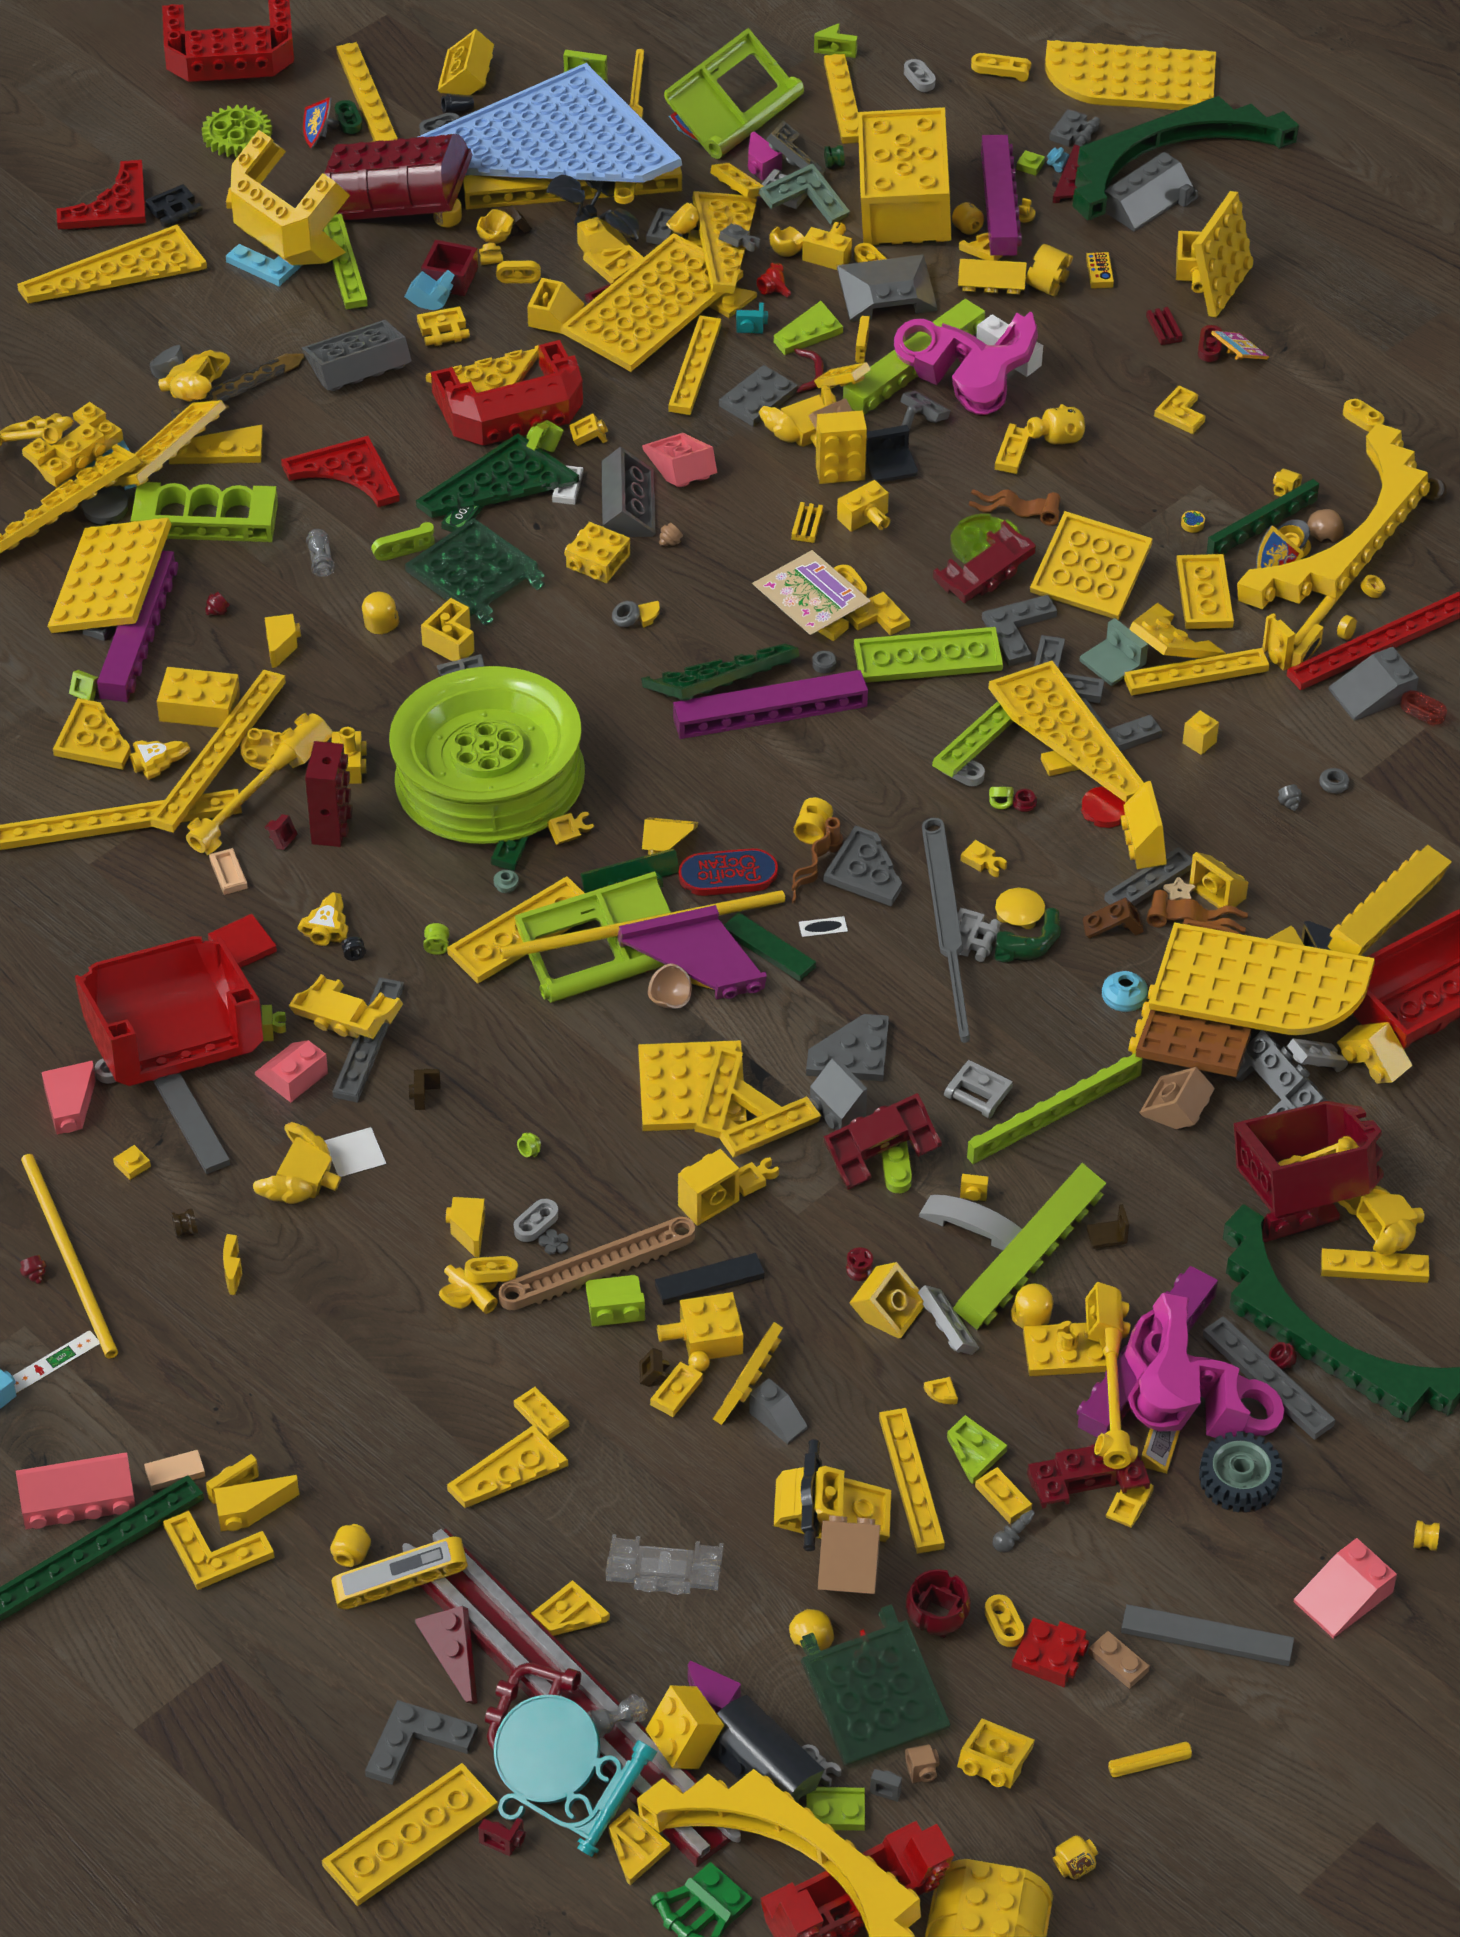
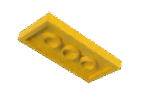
(1204, 591)

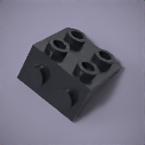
(889, 454)

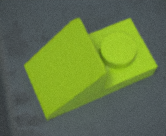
(832, 42)

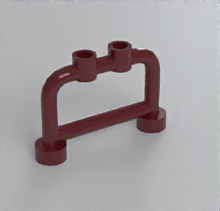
(508, 1691)

